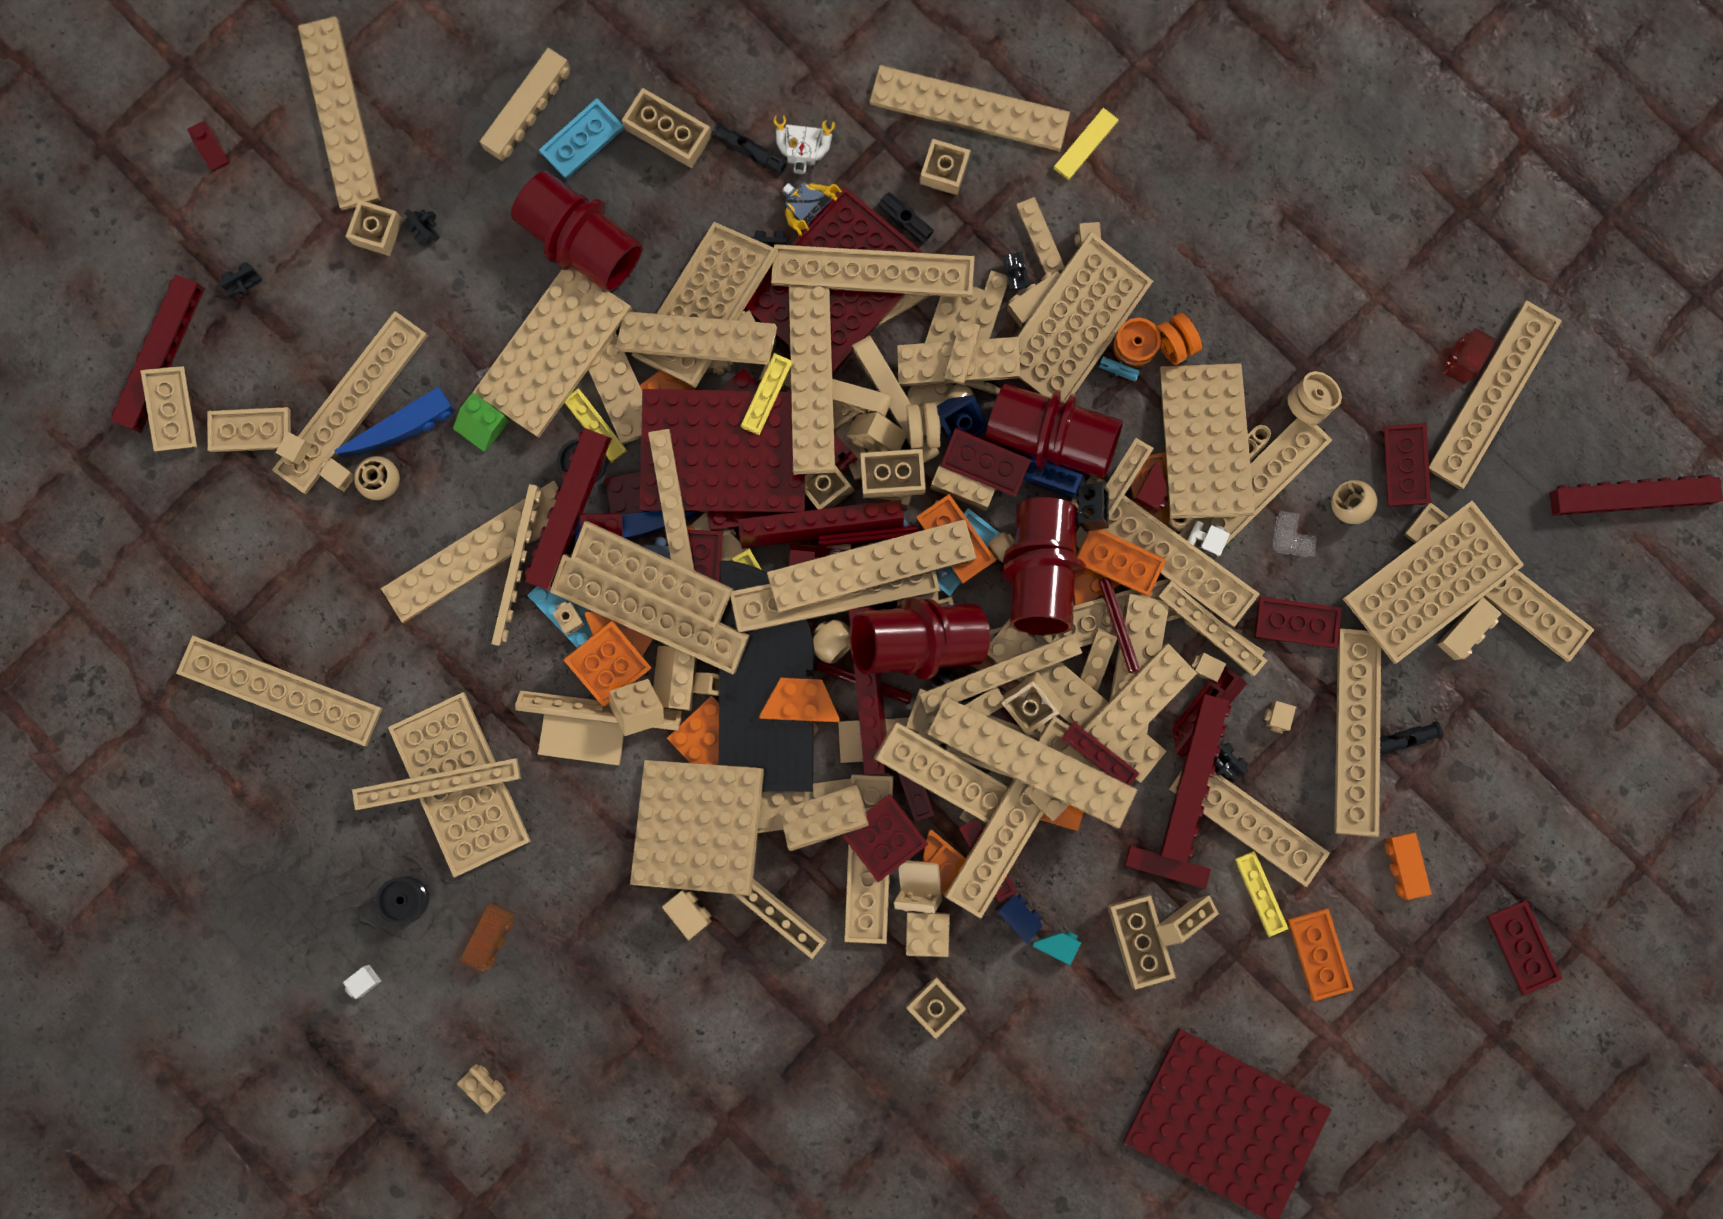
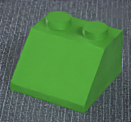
(479, 422)

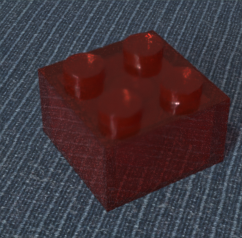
(1469, 355)

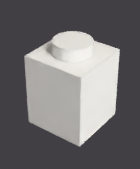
(361, 982)

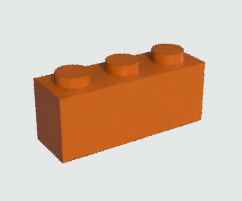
(1407, 866)

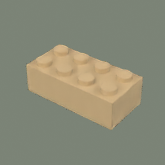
(666, 128)
(1139, 942)

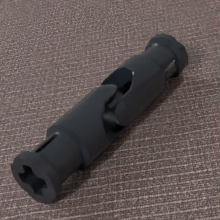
(756, 152)
(1418, 736)

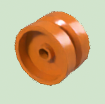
(1179, 338)
(1136, 342)

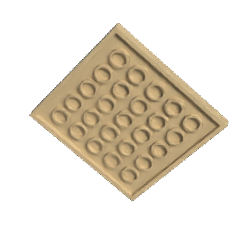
(697, 827)

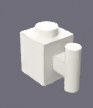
(1212, 541)

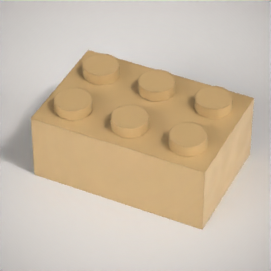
(892, 473)

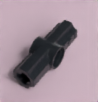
(897, 209)

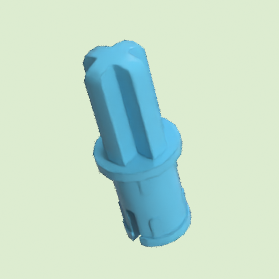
(1119, 369)

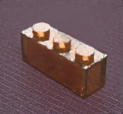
(488, 937)

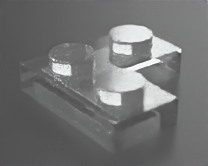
(1286, 537)

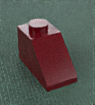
(208, 145)
(1153, 490)

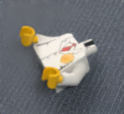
(803, 144)

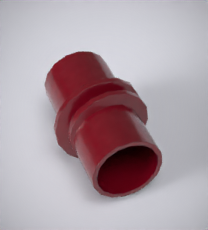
(576, 231)
(1054, 430)
(1043, 566)
(919, 638)

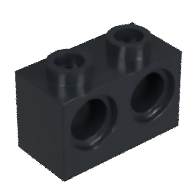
(1097, 506)

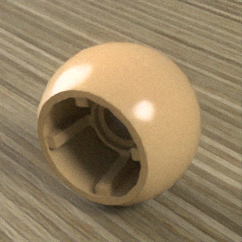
(367, 468)
(1354, 502)
(831, 641)

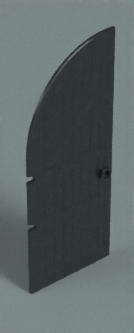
(771, 653)

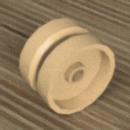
(1314, 397)
(923, 426)

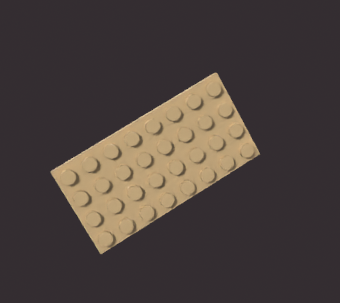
(713, 286)
(1078, 318)
(552, 350)
(1206, 441)
(1433, 582)
(471, 822)

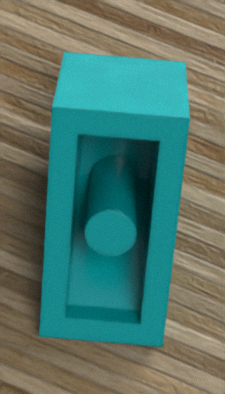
(1059, 945)

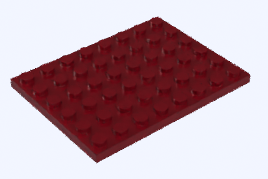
(853, 314)
(716, 458)
(1227, 1125)

